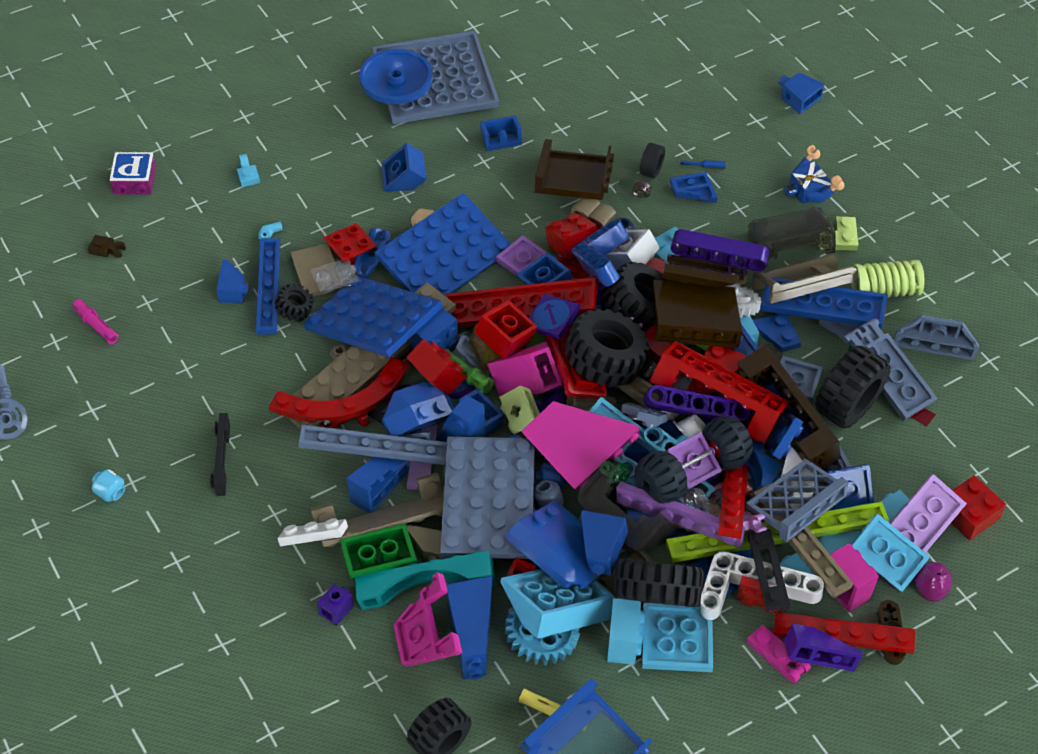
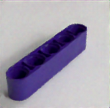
(720, 250)
(686, 403)

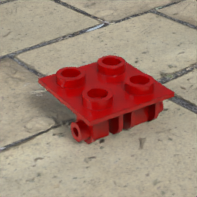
(350, 243)

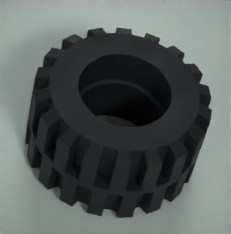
(439, 728)

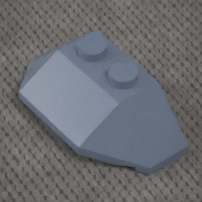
(938, 337)

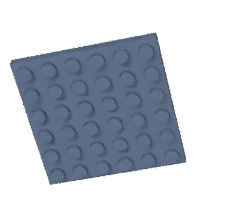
(459, 78)

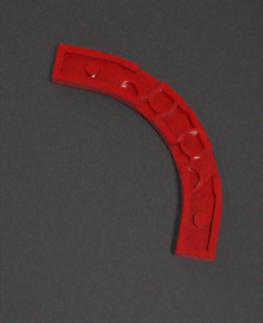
(347, 407)

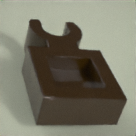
(104, 245)

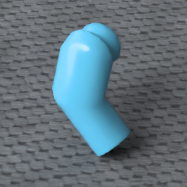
(268, 230)

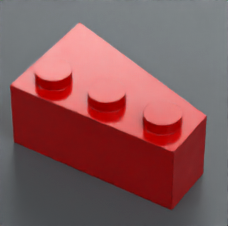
(723, 356)

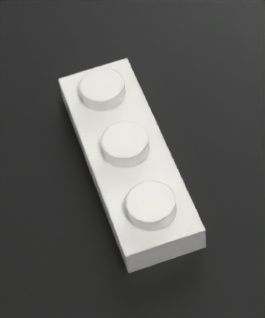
(312, 532)

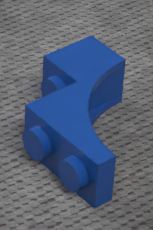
(762, 467)

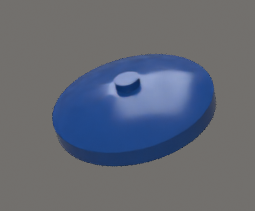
(396, 76)

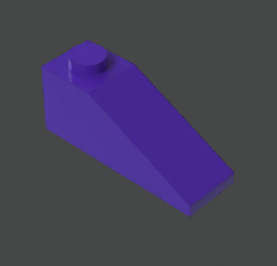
(818, 648)

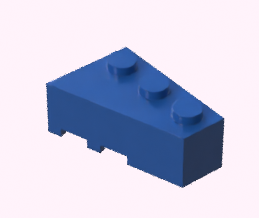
(375, 481)

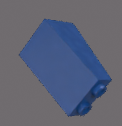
(470, 617)

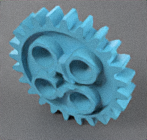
(535, 647)

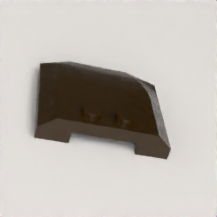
(702, 272)

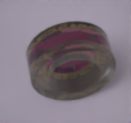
(641, 189)

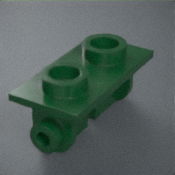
(615, 471)

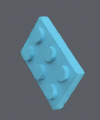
(889, 552)

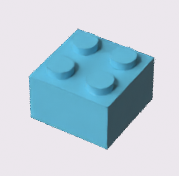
(625, 631)

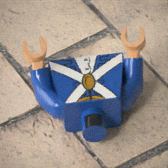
(810, 182)

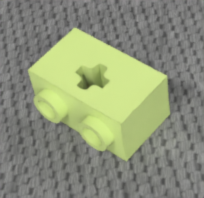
(519, 408)

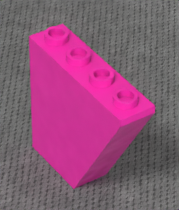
(578, 440)

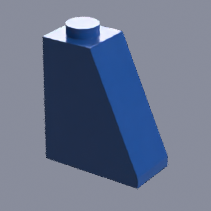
(603, 540)

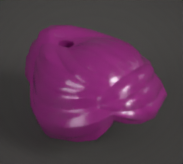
(933, 581)

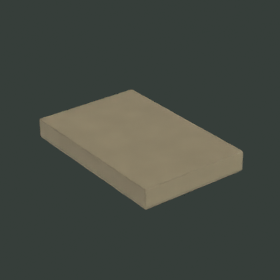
(309, 259)

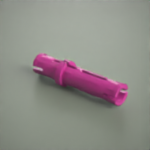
(90, 316)

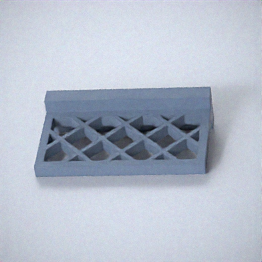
(810, 508)

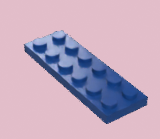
(831, 304)

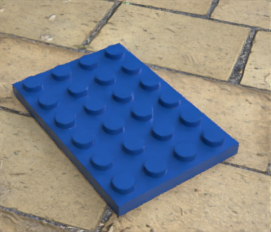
(444, 248)
(373, 316)

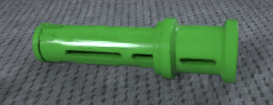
(474, 375)

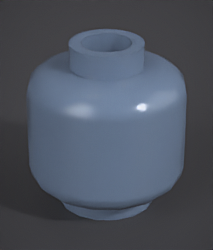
(547, 492)

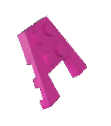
(417, 630)

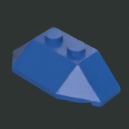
(416, 409)

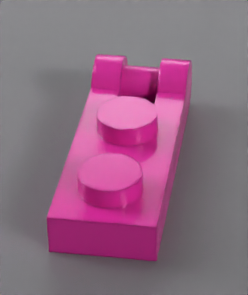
(775, 653)

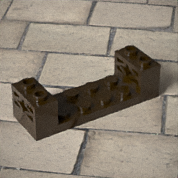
(764, 369)

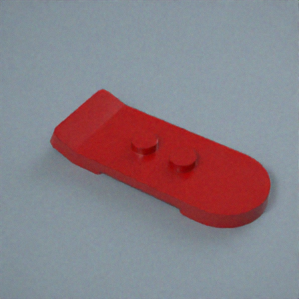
(574, 384)

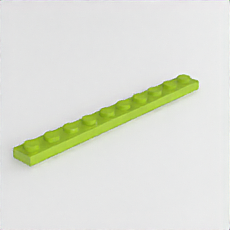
(829, 523)

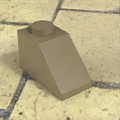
(426, 542)

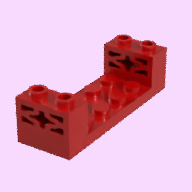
(681, 359)

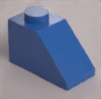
(231, 284)

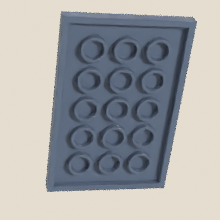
(485, 494)

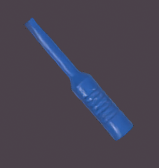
(706, 163)

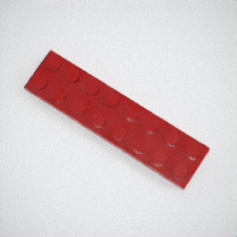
(474, 304)

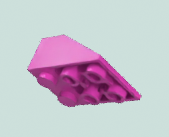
(526, 368)

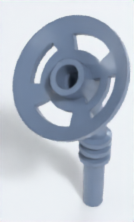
(8, 406)

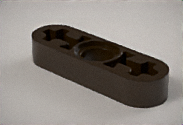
(895, 620)

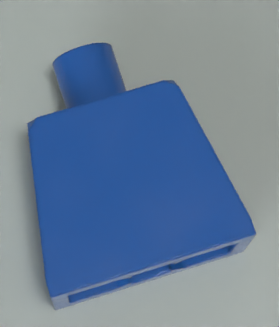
(800, 91)

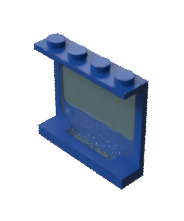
(585, 727)

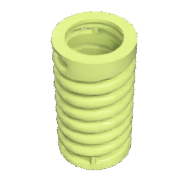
(891, 278)

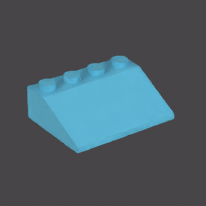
(551, 609)

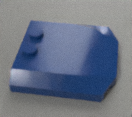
(555, 544)

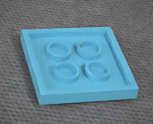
(676, 638)

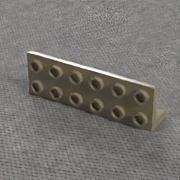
(417, 510)

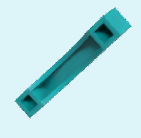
(380, 587)

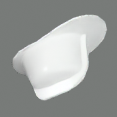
(690, 425)

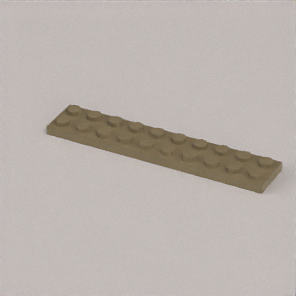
(356, 367)

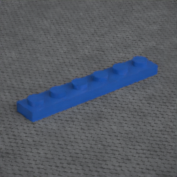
(268, 286)

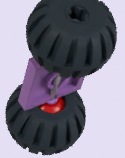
(719, 447)

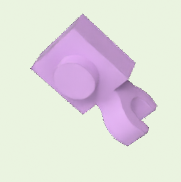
(753, 522)

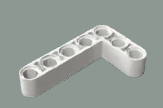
(732, 574)

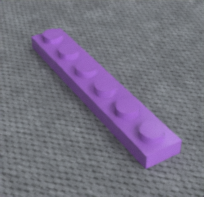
(675, 512)

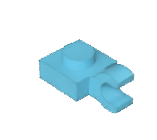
(247, 174)

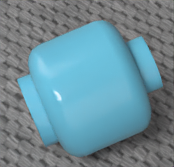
(108, 485)

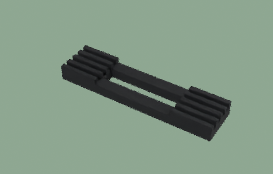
(219, 478)
(773, 597)

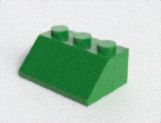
(377, 551)

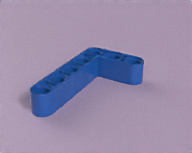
(592, 252)

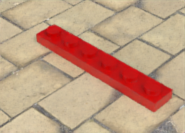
(733, 503)
(852, 633)

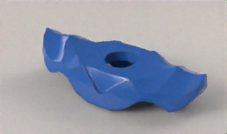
(364, 263)

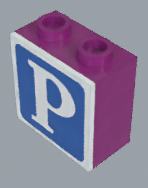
(133, 173)

